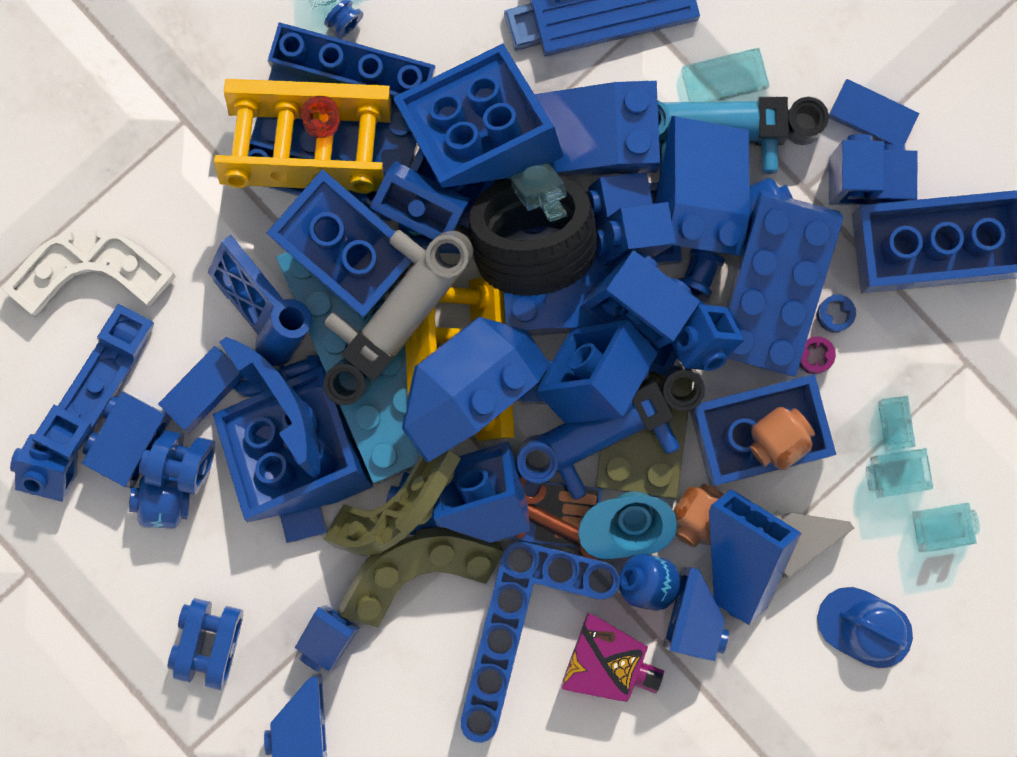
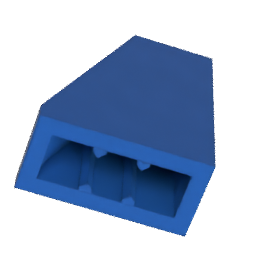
(747, 555)

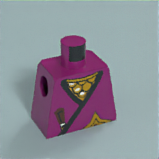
(609, 663)

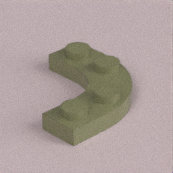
(413, 505)
(426, 552)

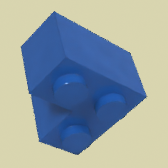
(871, 172)
(628, 218)
(643, 295)

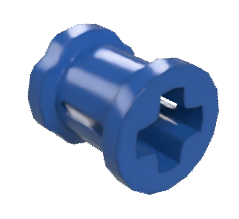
(702, 272)

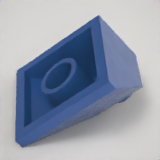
(485, 496)
(696, 620)

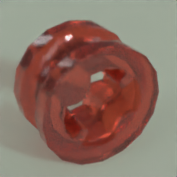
(316, 127)

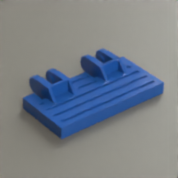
(585, 23)

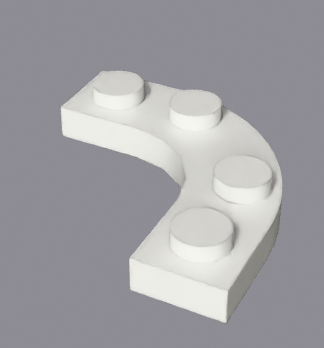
(82, 253)

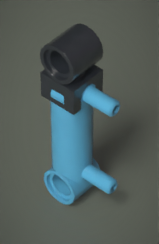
(766, 119)

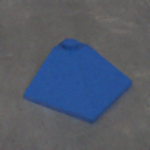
(479, 121)
(264, 468)

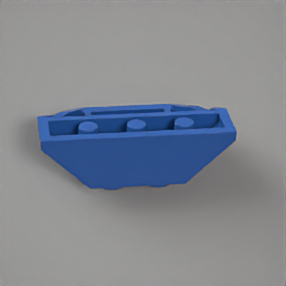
(469, 384)

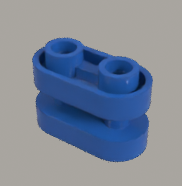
(172, 459)
(187, 657)

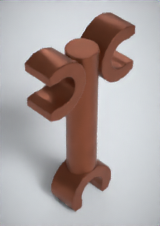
(551, 522)

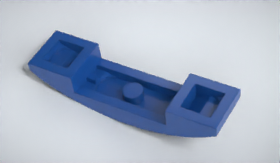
(97, 382)
(300, 435)

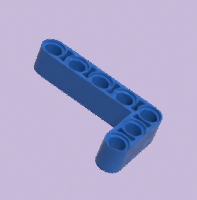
(513, 622)

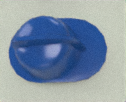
(865, 627)

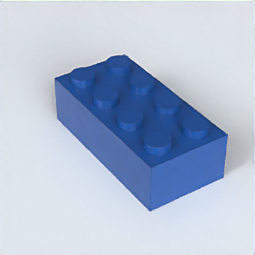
(936, 241)
(781, 280)

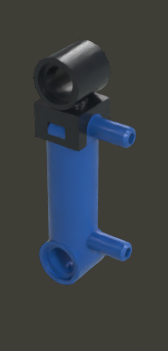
(579, 440)

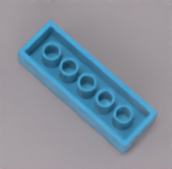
(380, 412)

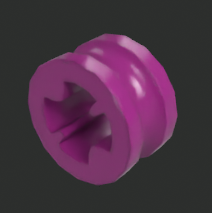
(828, 357)

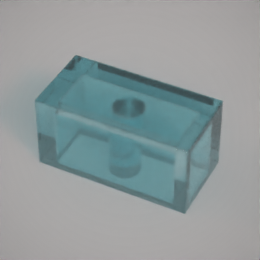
(896, 423)

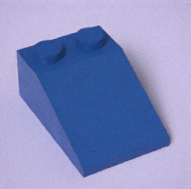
(605, 128)
(706, 185)
(341, 244)
(554, 311)

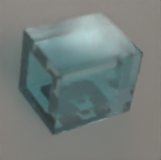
(899, 473)
(945, 527)

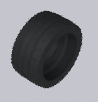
(536, 264)

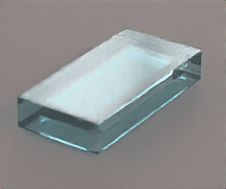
(725, 76)

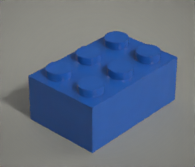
(726, 425)

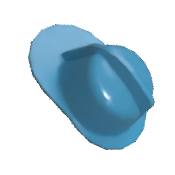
(627, 526)

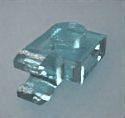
(541, 188)

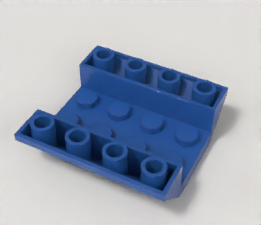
(319, 58)

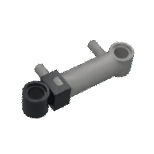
(397, 317)

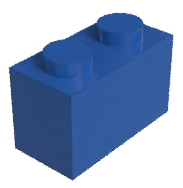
(418, 202)
(123, 438)

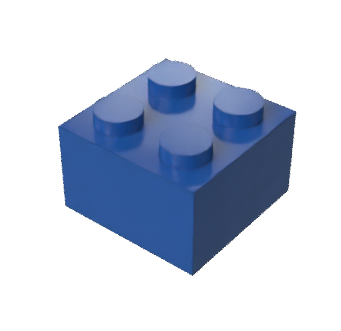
(597, 372)

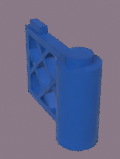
(277, 321)

